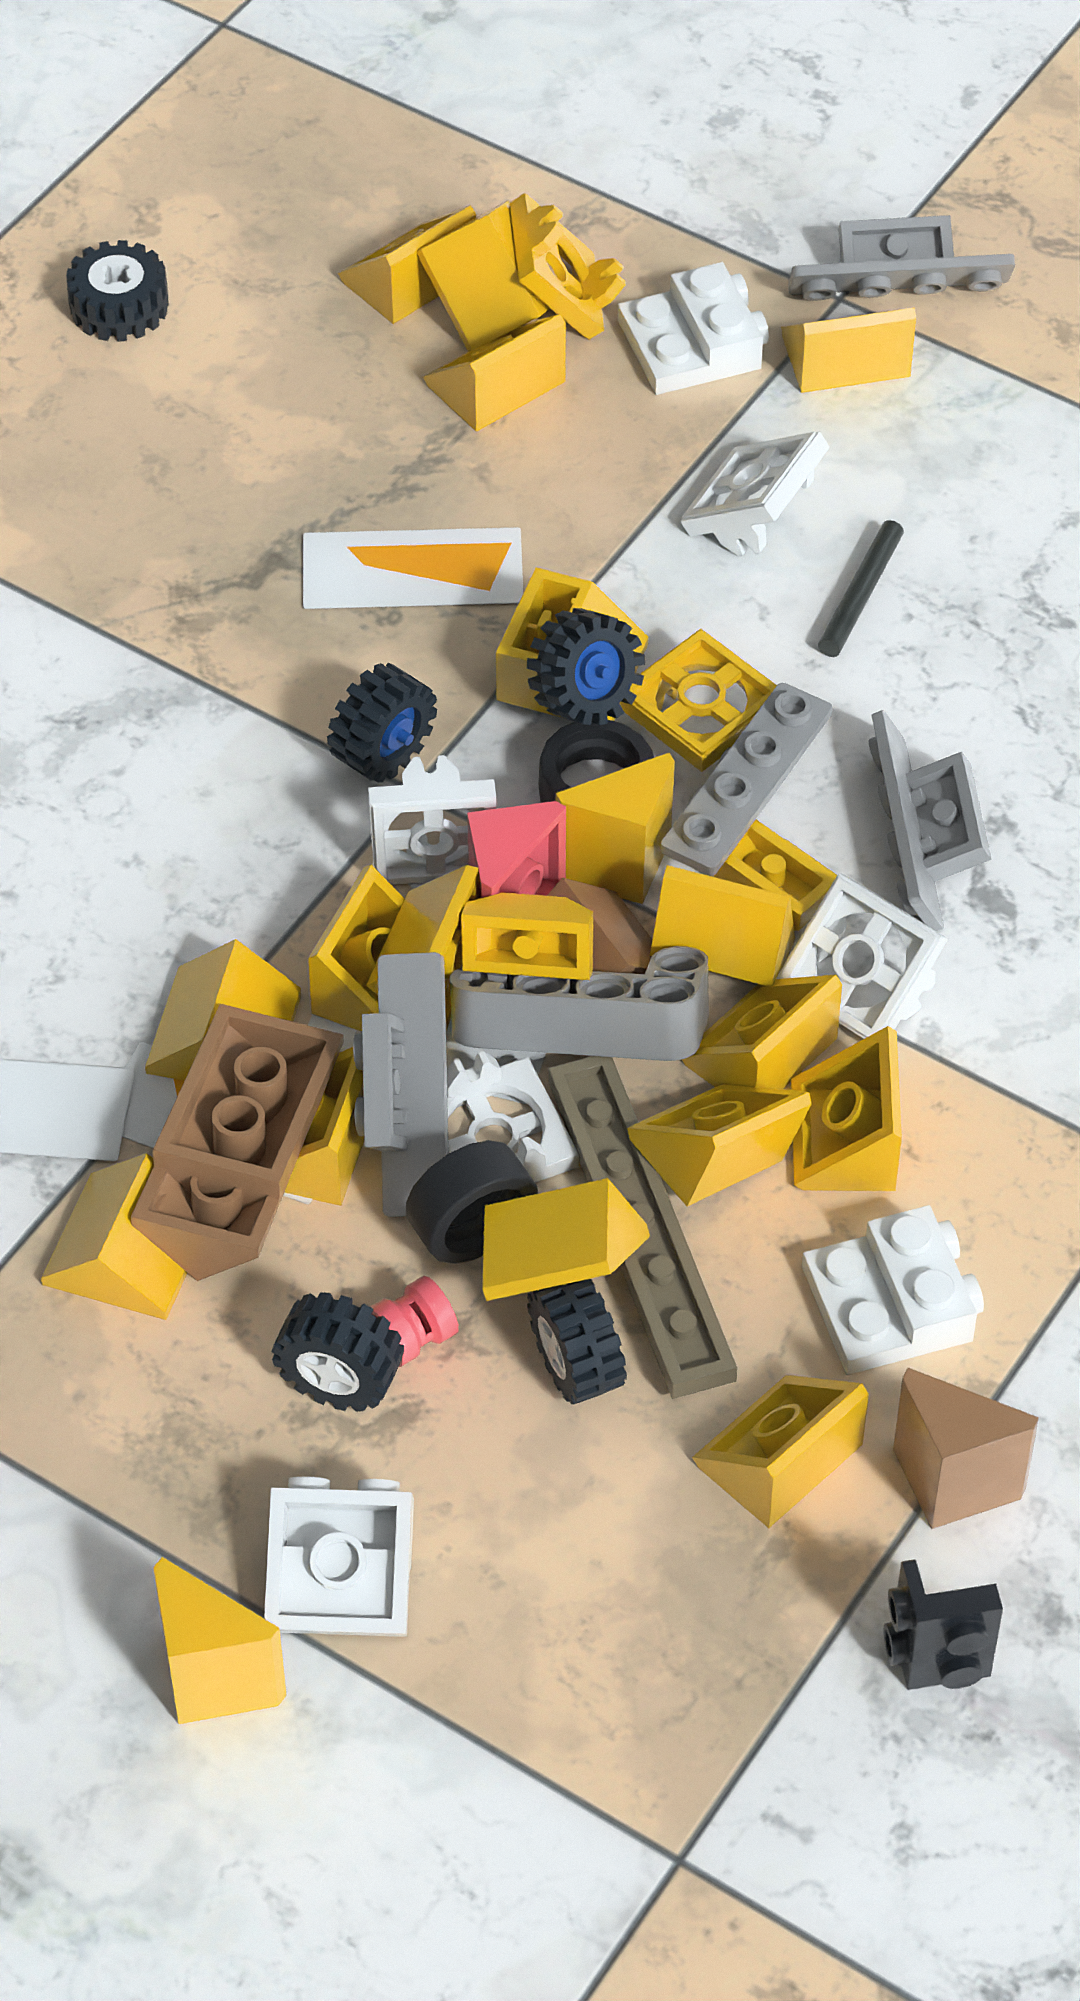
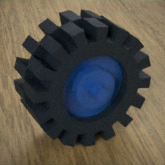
(585, 666)
(382, 722)

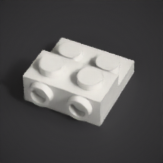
(695, 329)
(894, 1291)
(339, 1558)

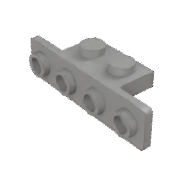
(899, 255)
(746, 779)
(932, 816)
(404, 1073)

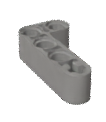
(610, 1016)

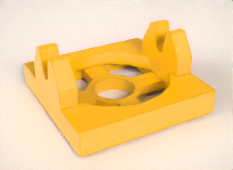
(577, 296)
(671, 677)

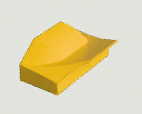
(778, 866)
(528, 936)

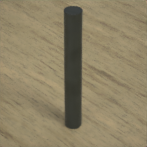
(860, 588)

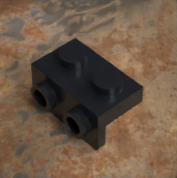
(941, 1635)

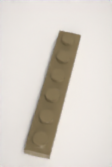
(662, 1269)

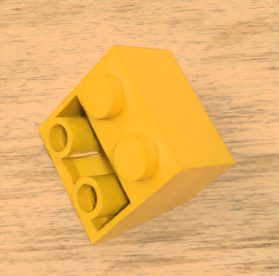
(542, 599)

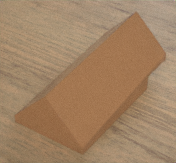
(234, 1139)

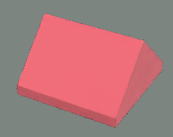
(518, 848)

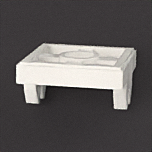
(739, 522)
(431, 795)
(823, 939)
(517, 1079)

